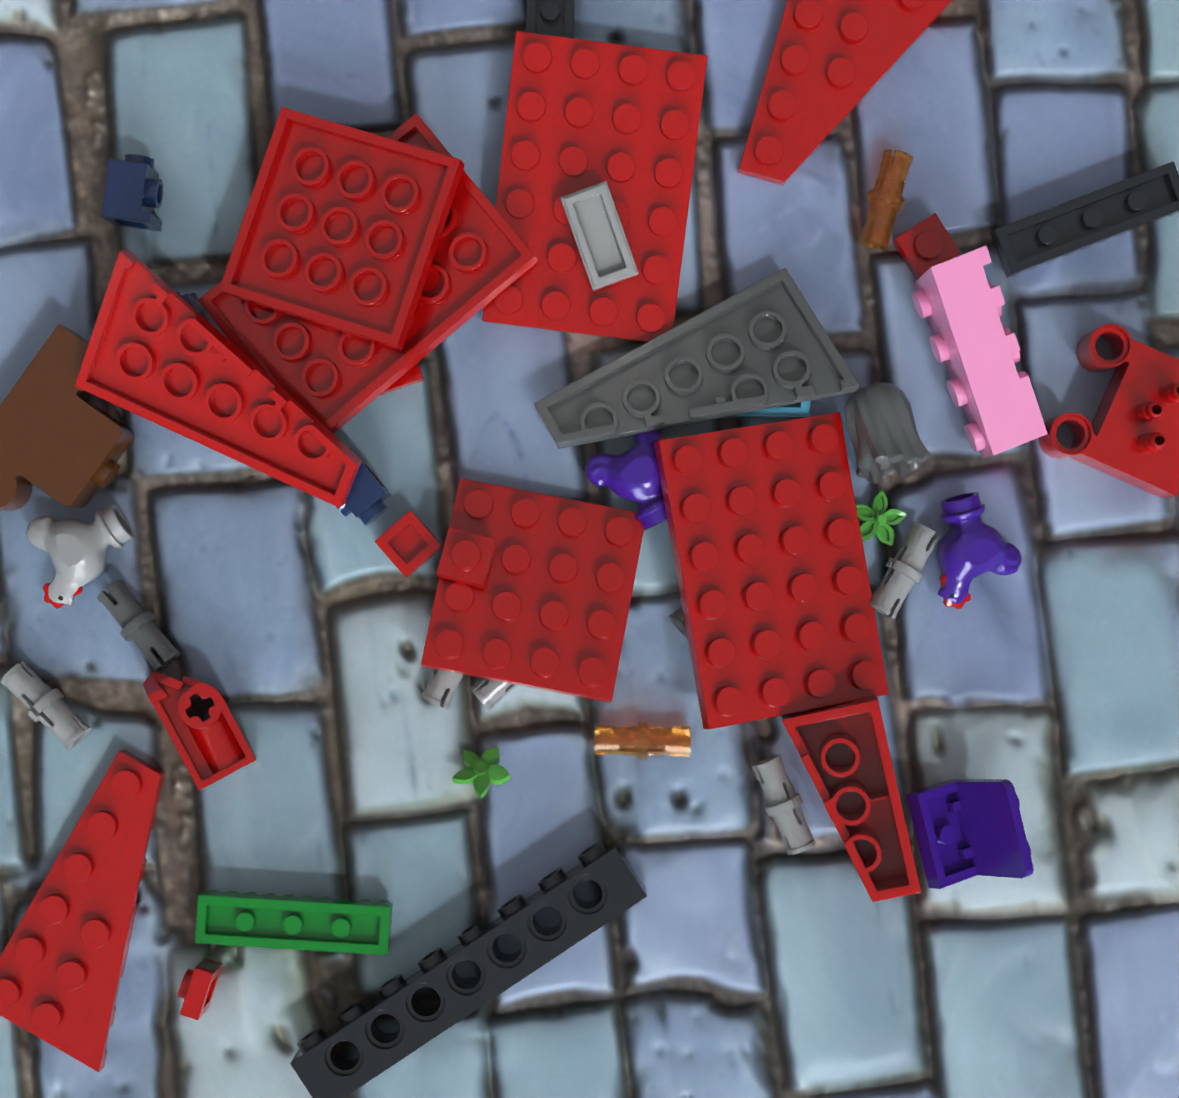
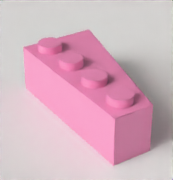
(978, 353)

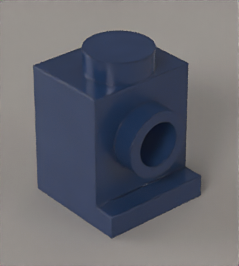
(132, 193)
(365, 496)

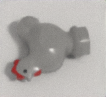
(77, 550)

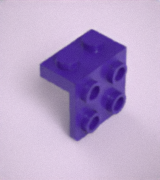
(970, 831)

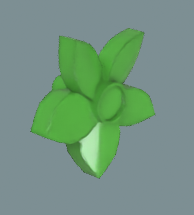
(878, 519)
(482, 771)

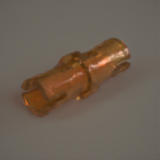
(885, 199)
(642, 740)

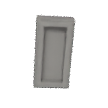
(599, 236)

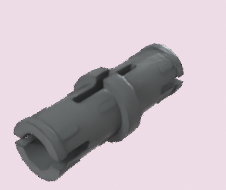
(138, 625)

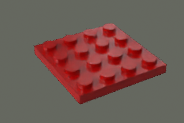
(342, 227)
(551, 595)

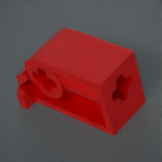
(207, 747)

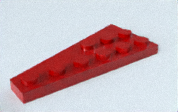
(185, 375)
(76, 934)

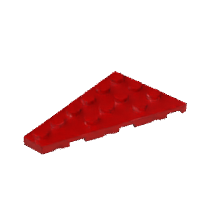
(821, 70)

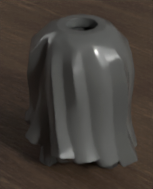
(883, 432)

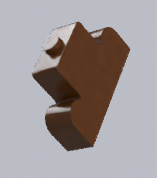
(55, 432)

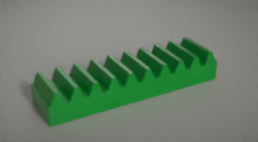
(293, 922)

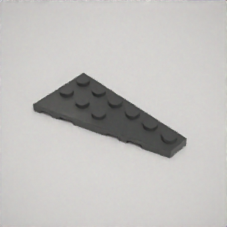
(725, 362)

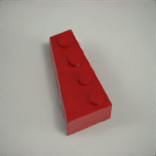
(854, 774)

